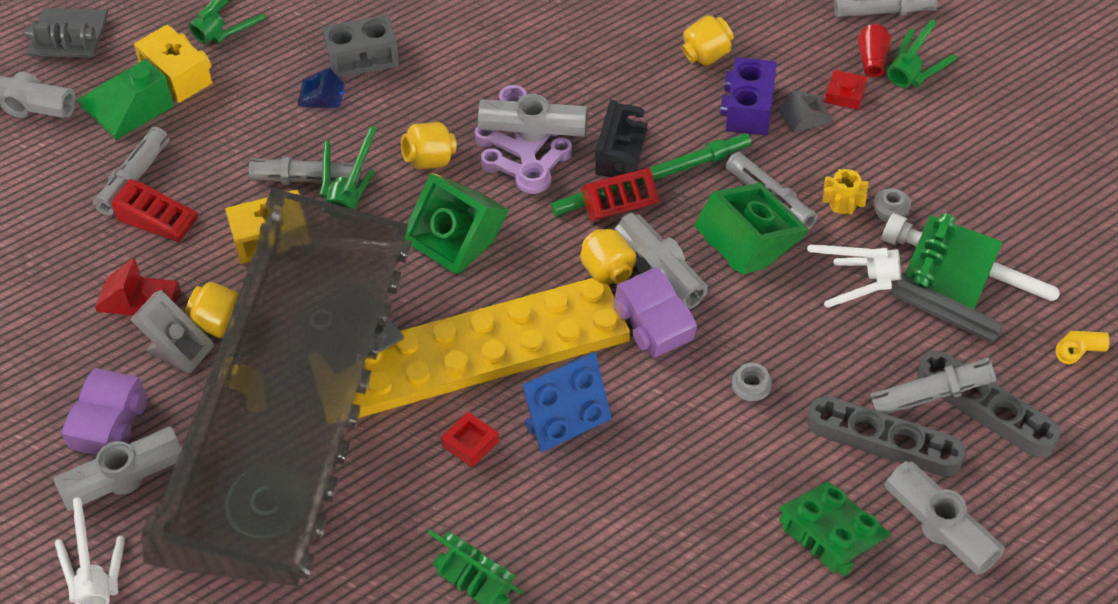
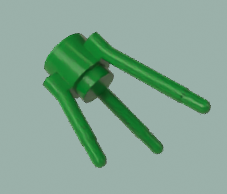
(209, 23)
(907, 66)
(343, 189)

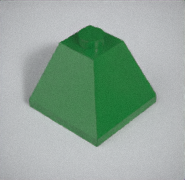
(128, 99)
(453, 223)

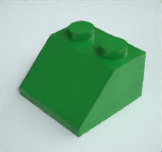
(749, 227)

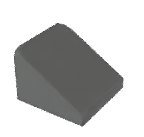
(804, 111)

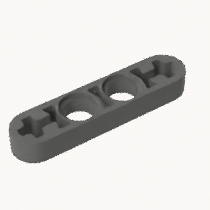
(995, 397)
(882, 441)

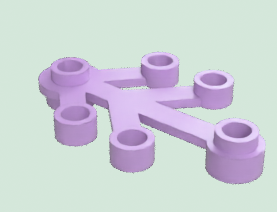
(531, 175)

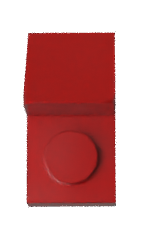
(128, 291)

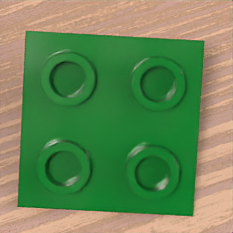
(953, 260)
(835, 525)
(471, 569)

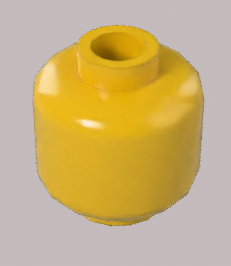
(707, 40)
(428, 145)
(608, 256)
(211, 308)

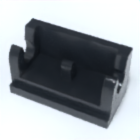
(620, 140)

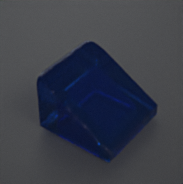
(321, 90)

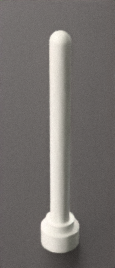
(900, 231)

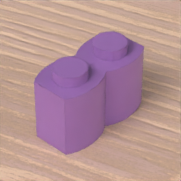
(654, 312)
(104, 411)

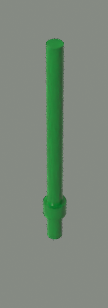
(713, 152)

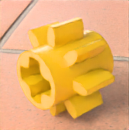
(845, 191)

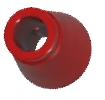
(874, 49)

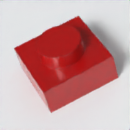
(846, 89)
(470, 439)

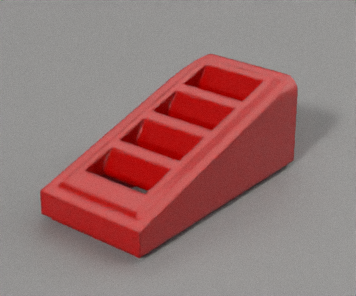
(137, 196)
(593, 202)

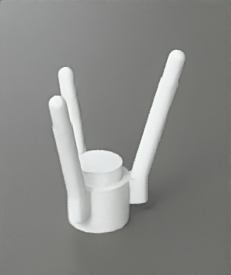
(881, 264)
(90, 583)

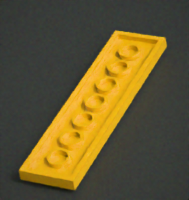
(493, 344)

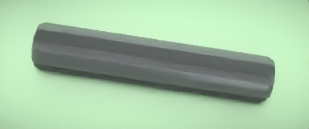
(947, 309)

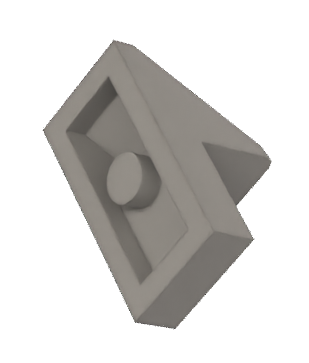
(172, 333)

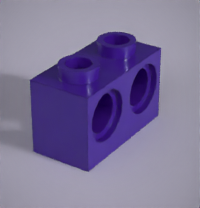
(750, 96)

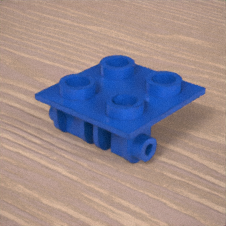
(566, 402)

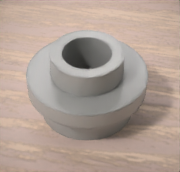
(891, 201)
(754, 374)

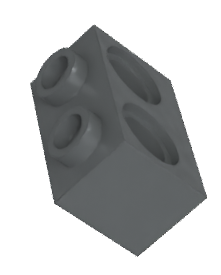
(361, 46)

